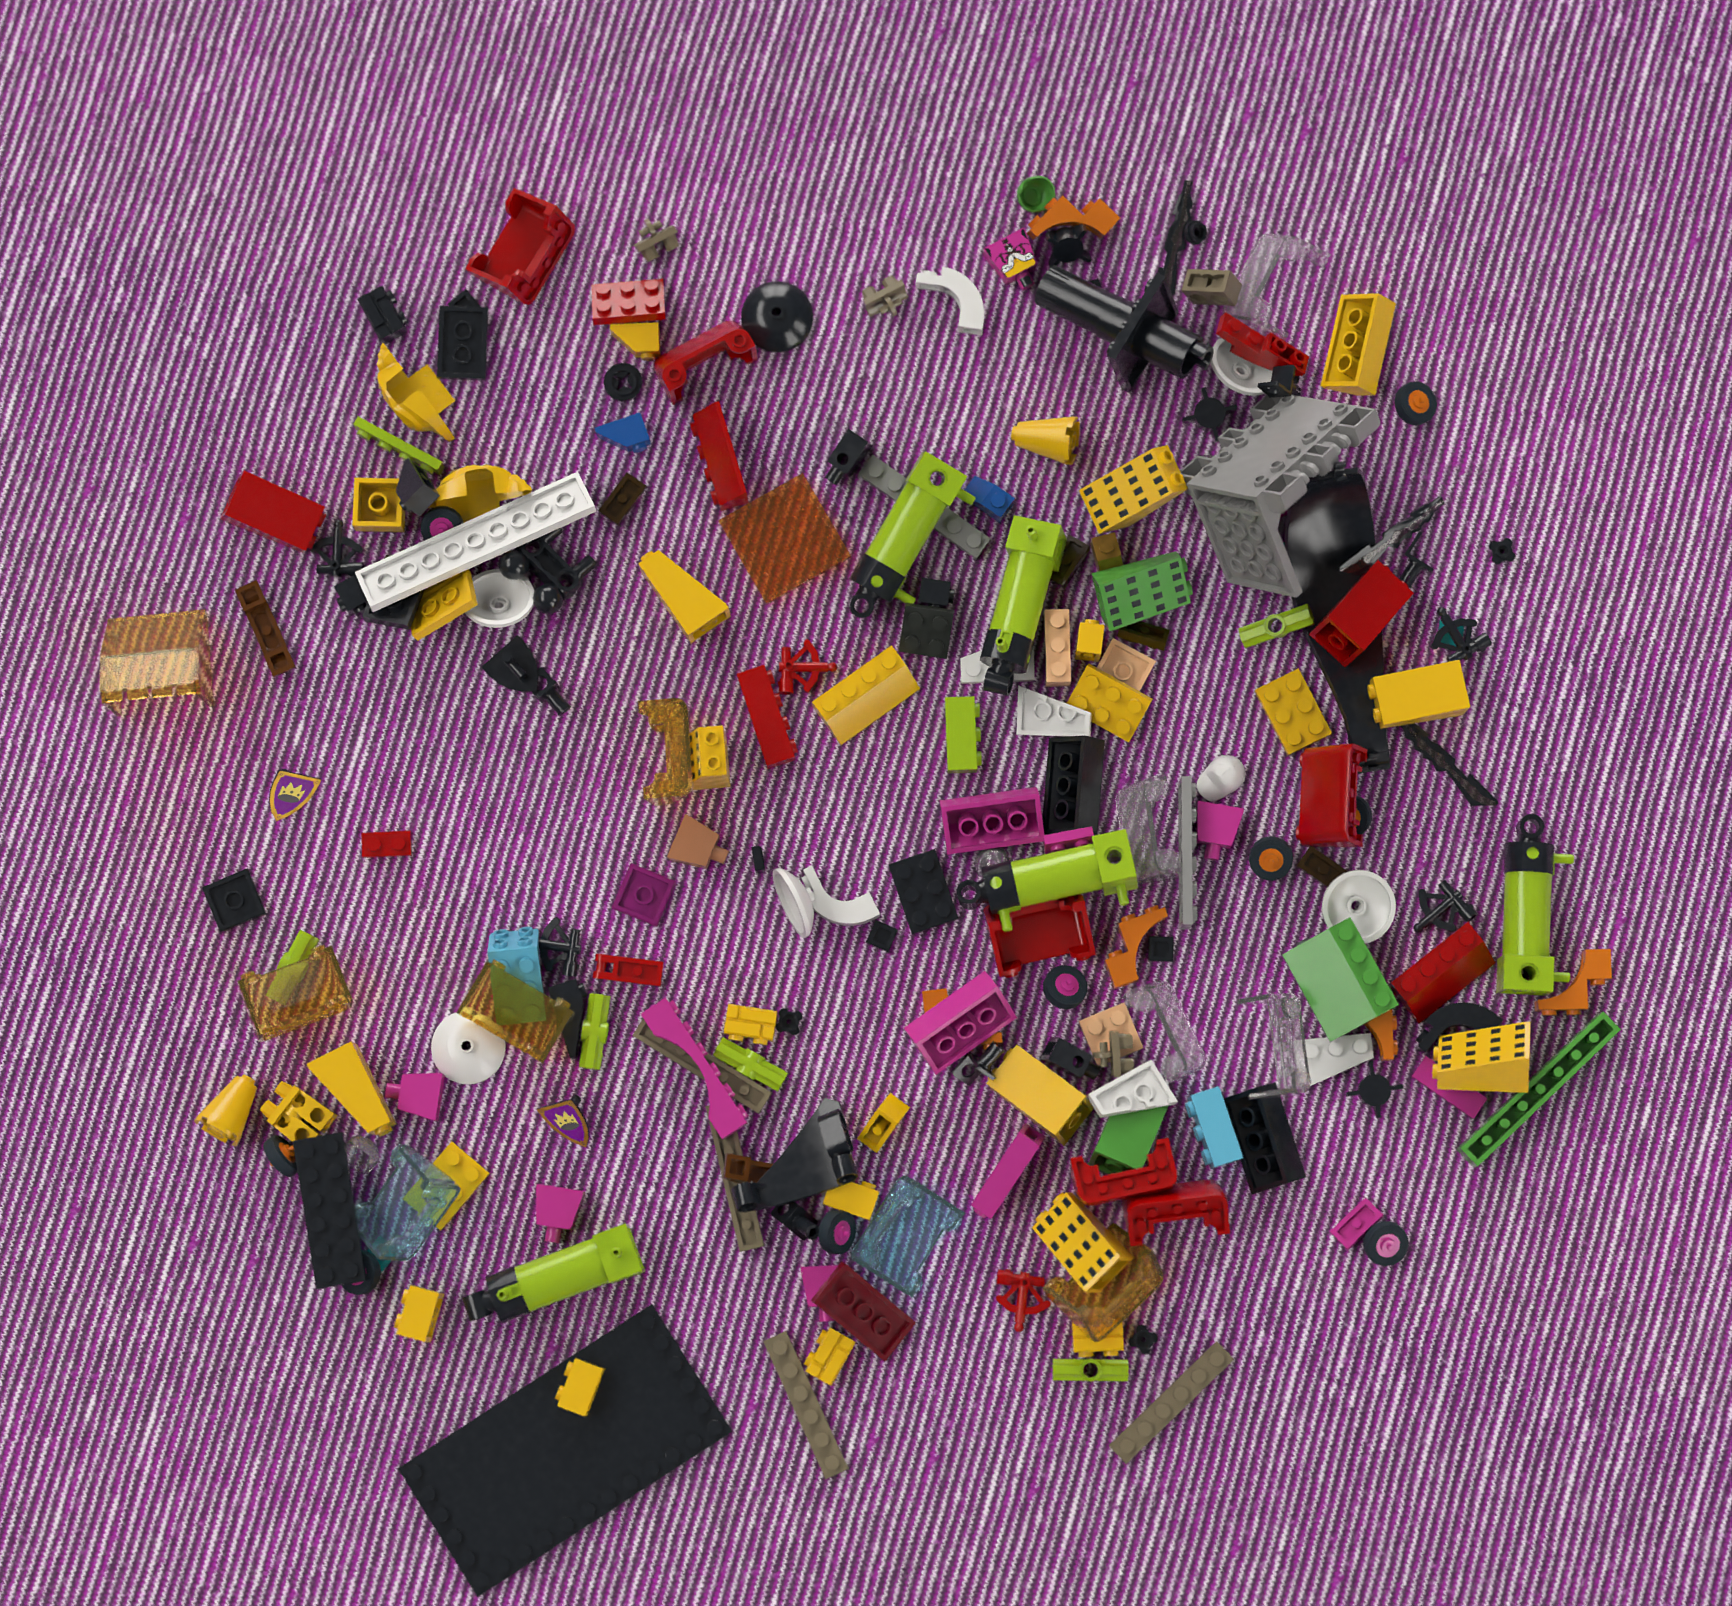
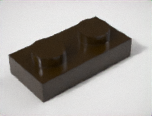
(622, 499)
(1073, 556)
(1145, 634)
(1320, 867)

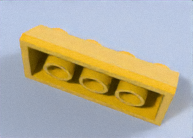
(1358, 344)
(866, 695)

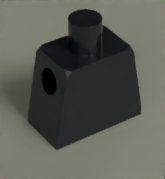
(852, 446)
(1060, 1055)

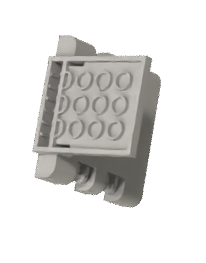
(1263, 475)

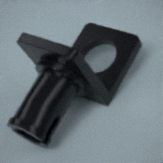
(1281, 382)
(1415, 565)
(551, 694)
(981, 1064)
(797, 1221)

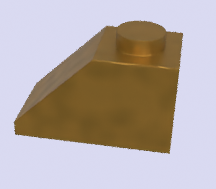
(1106, 551)

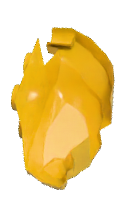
(414, 398)
(478, 489)

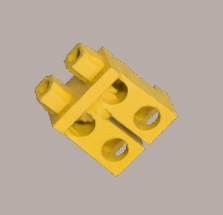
(293, 1108)

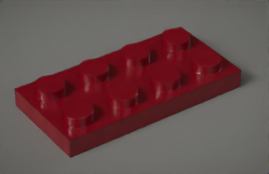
(863, 1311)

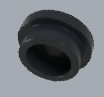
(1195, 232)

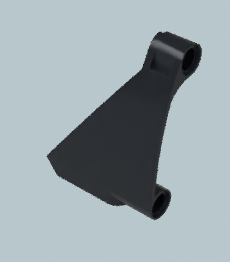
(809, 1166)

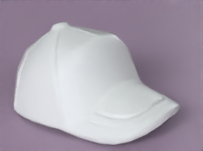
(1221, 778)

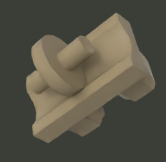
(666, 235)
(885, 299)
(1117, 1042)

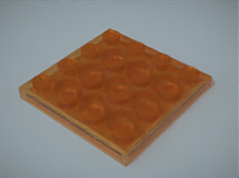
(784, 539)

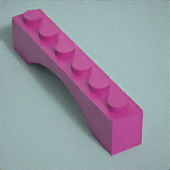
(723, 1112)

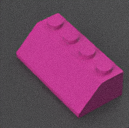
(992, 820)
(960, 1022)

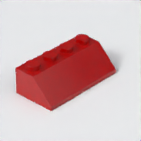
(719, 457)
(1442, 972)

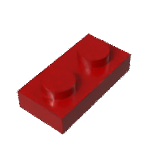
(386, 844)

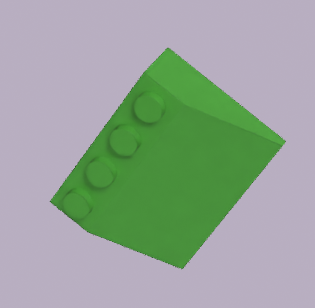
(1340, 979)

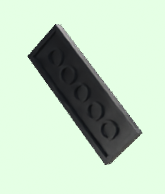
(329, 1210)

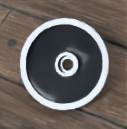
(779, 332)

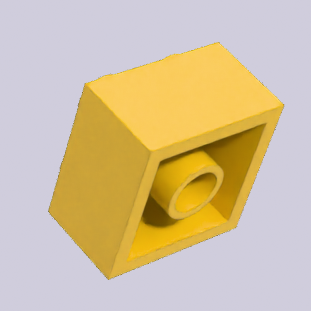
(377, 506)
(419, 1313)

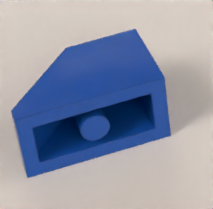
(626, 433)
(990, 498)

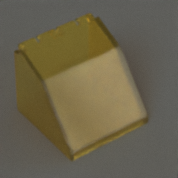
(156, 655)

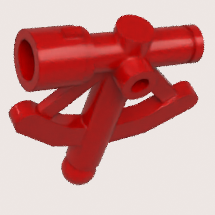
(789, 667)
(1021, 1282)

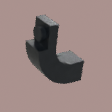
(1458, 1014)

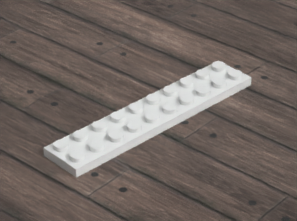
(475, 541)

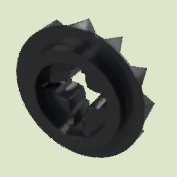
(621, 371)

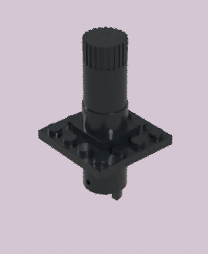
(1136, 331)

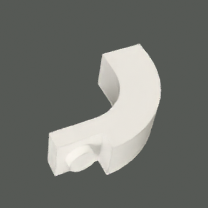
(962, 291)
(839, 912)

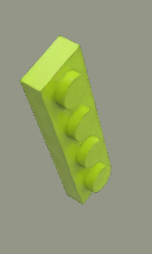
(390, 442)

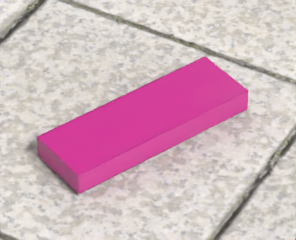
(1466, 1101)

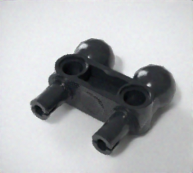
(548, 568)

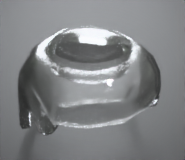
(990, 857)
(362, 1154)

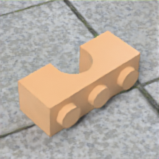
(1057, 648)

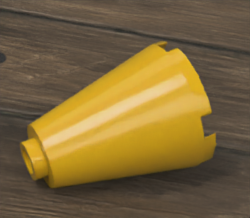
(1049, 437)
(228, 1111)

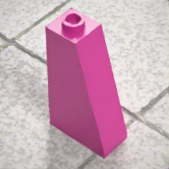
(1007, 1171)

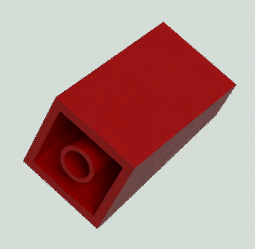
(273, 512)
(1361, 613)

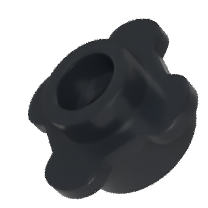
(1498, 557)
(786, 1015)
(1144, 1347)

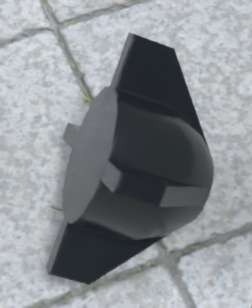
(1067, 245)
(1209, 414)
(1374, 1090)

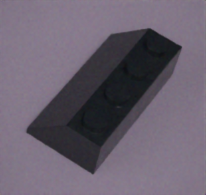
(1073, 783)
(1264, 1140)

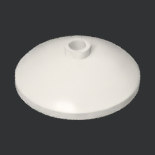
(1236, 372)
(500, 600)
(795, 901)
(1375, 901)
(471, 1065)

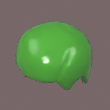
(1035, 193)

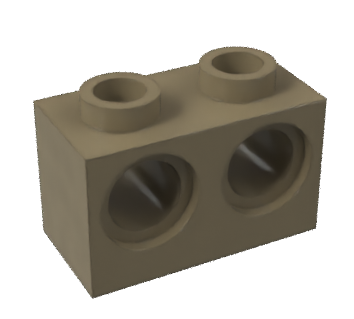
(1211, 287)

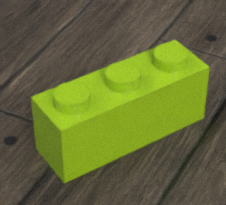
(962, 734)

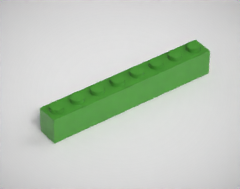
(1540, 1089)

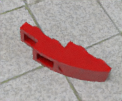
(1257, 349)

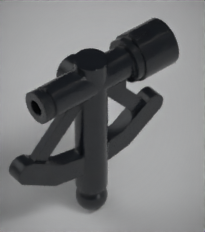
(337, 565)
(1463, 648)
(1452, 900)
(569, 947)

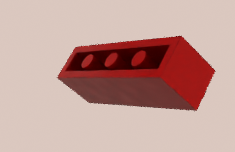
(766, 716)

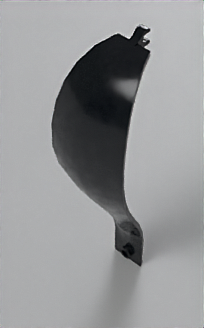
(1320, 535)

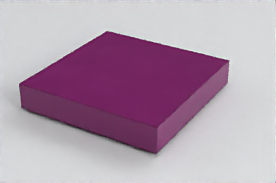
(643, 895)

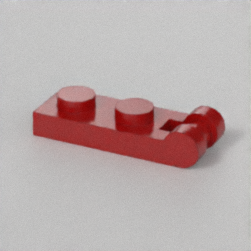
(629, 970)

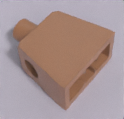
(696, 845)

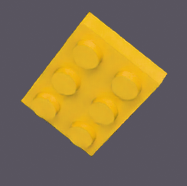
(443, 603)
(1110, 701)
(1293, 712)
(464, 1172)

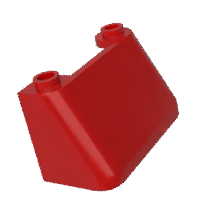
(525, 248)
(727, 337)
(1330, 796)
(1040, 934)
(1098, 1189)
(1181, 1202)

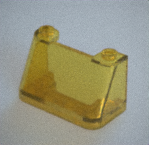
(673, 719)
(295, 994)
(515, 1011)
(1102, 1312)

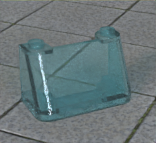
(406, 1206)
(905, 1234)

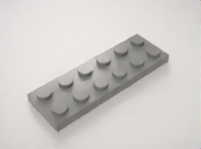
(1187, 843)

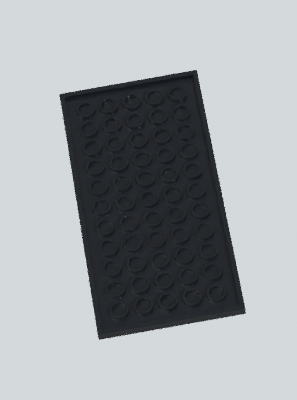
(542, 1473)

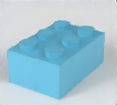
(1213, 1128)

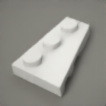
(974, 670)
(1049, 717)
(1334, 1057)
(1132, 1092)

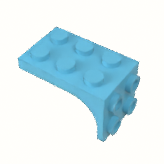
(519, 953)

